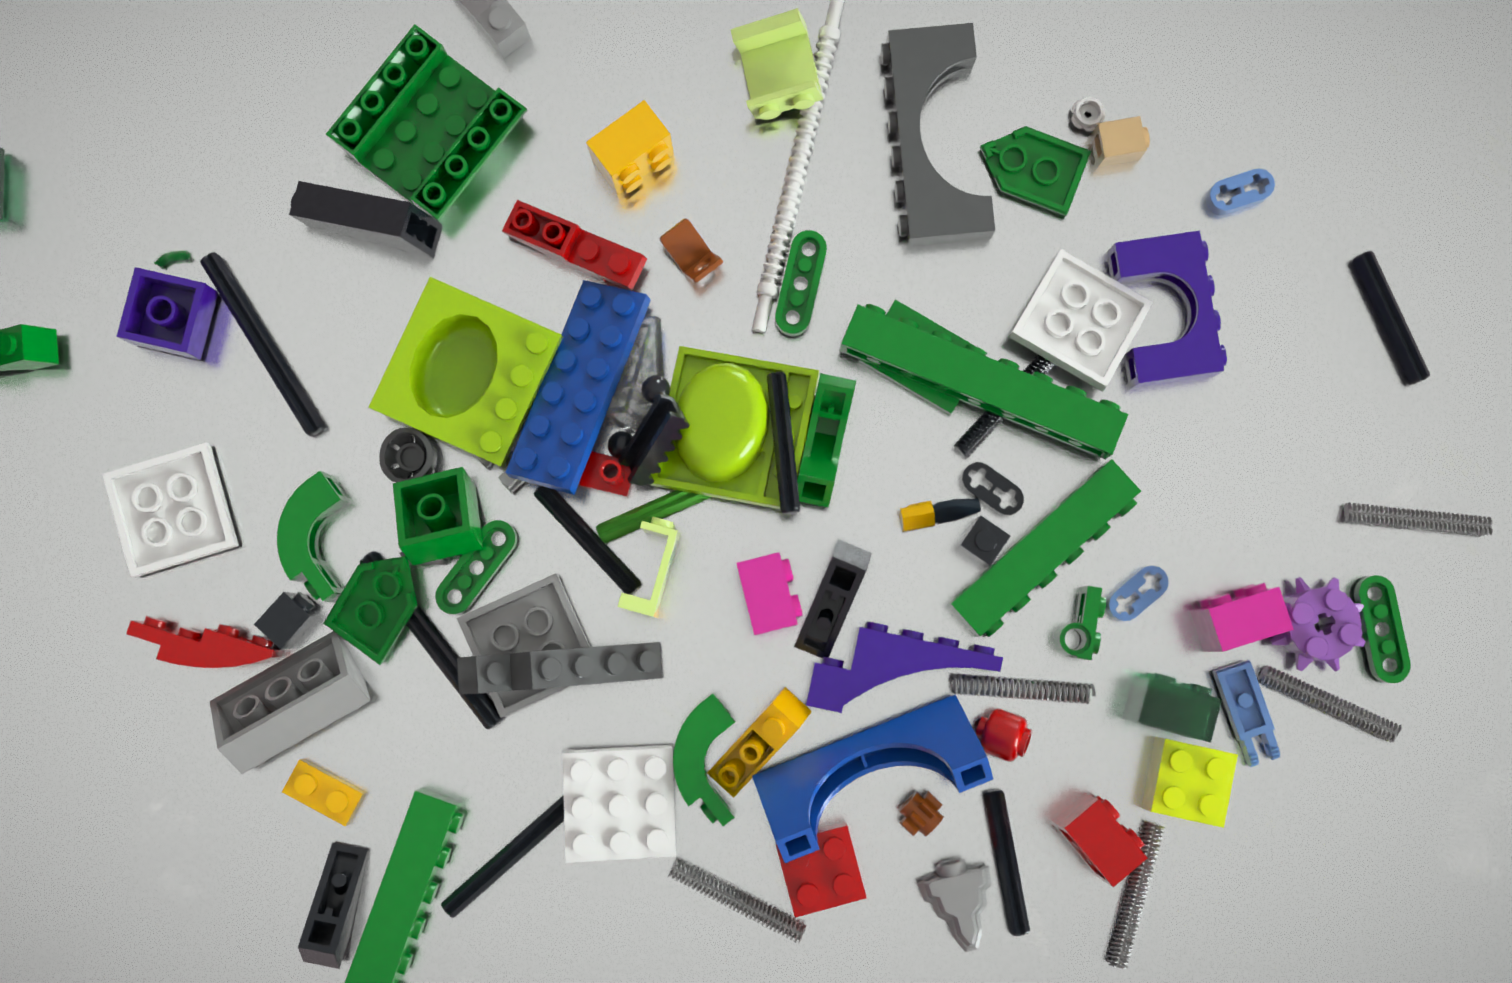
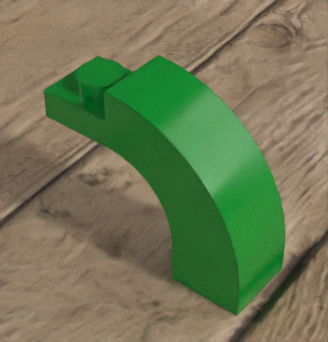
(825, 439)
(298, 533)
(689, 756)

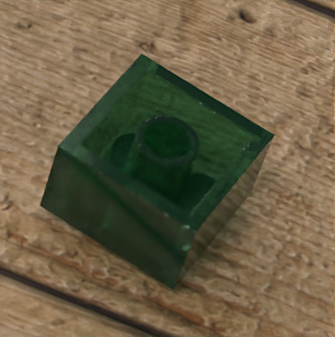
(1174, 709)

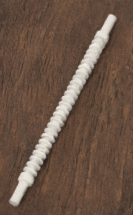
(768, 289)

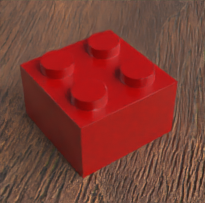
(1099, 839)
(824, 876)

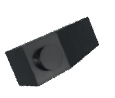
(833, 599)
(333, 907)

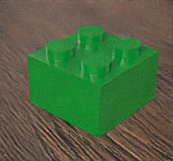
(437, 516)

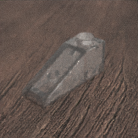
(645, 360)

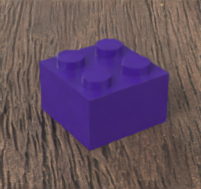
(167, 313)

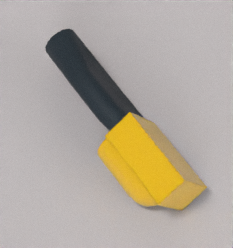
(925, 514)

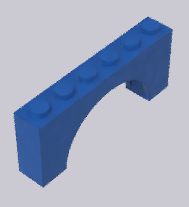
(929, 738)

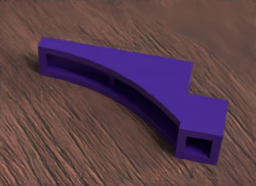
(884, 657)

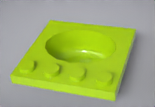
(466, 372)
(730, 429)

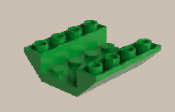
(425, 124)

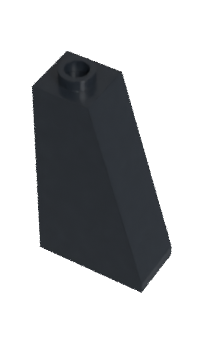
(366, 217)

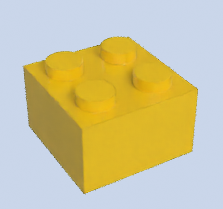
(631, 148)

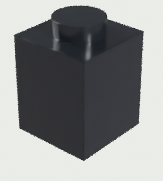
(983, 541)
(287, 619)

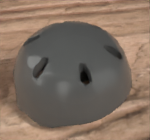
(412, 457)

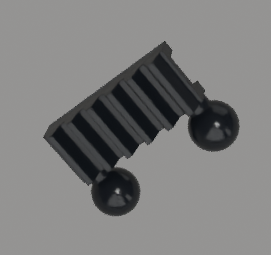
(653, 436)

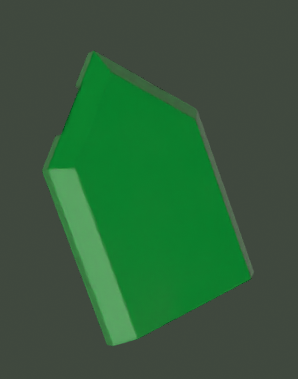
(1037, 167)
(375, 606)

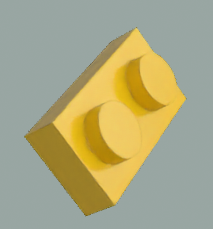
(323, 792)

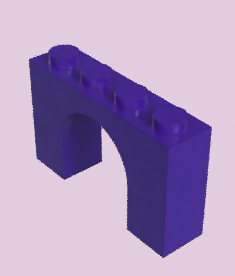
(1182, 263)

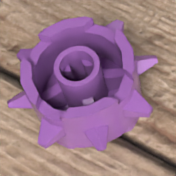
(1339, 622)

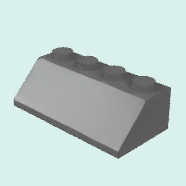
(287, 702)

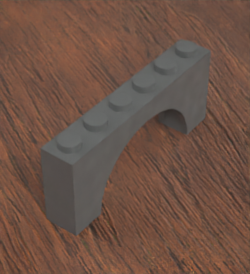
(931, 206)

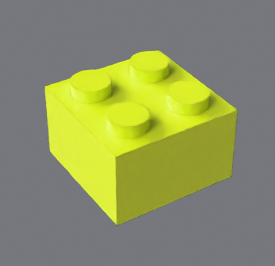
(1189, 782)

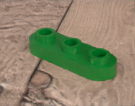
(805, 268)
(461, 574)
(1392, 642)

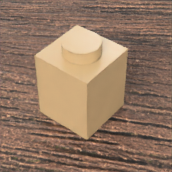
(1120, 141)

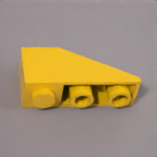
(759, 742)

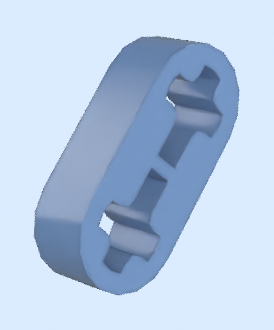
(1241, 199)
(1142, 600)

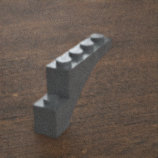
(559, 668)

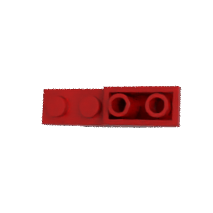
(574, 246)
(214, 650)

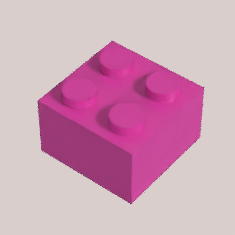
(768, 593)
(1239, 620)

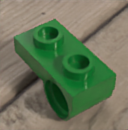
(1090, 608)

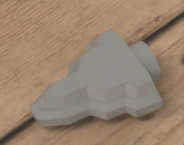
(959, 898)

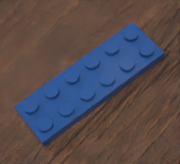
(578, 387)

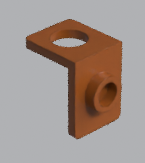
(689, 251)

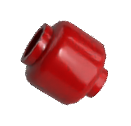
(1004, 735)

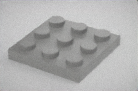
(524, 621)

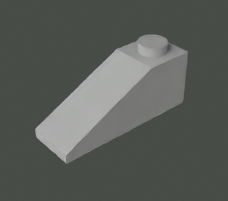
(497, 23)

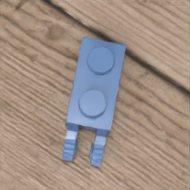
(1246, 709)

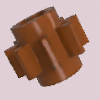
(921, 813)

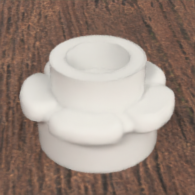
(1089, 105)

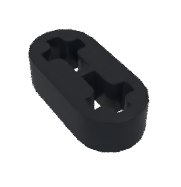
(996, 482)

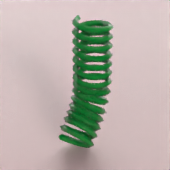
(172, 257)

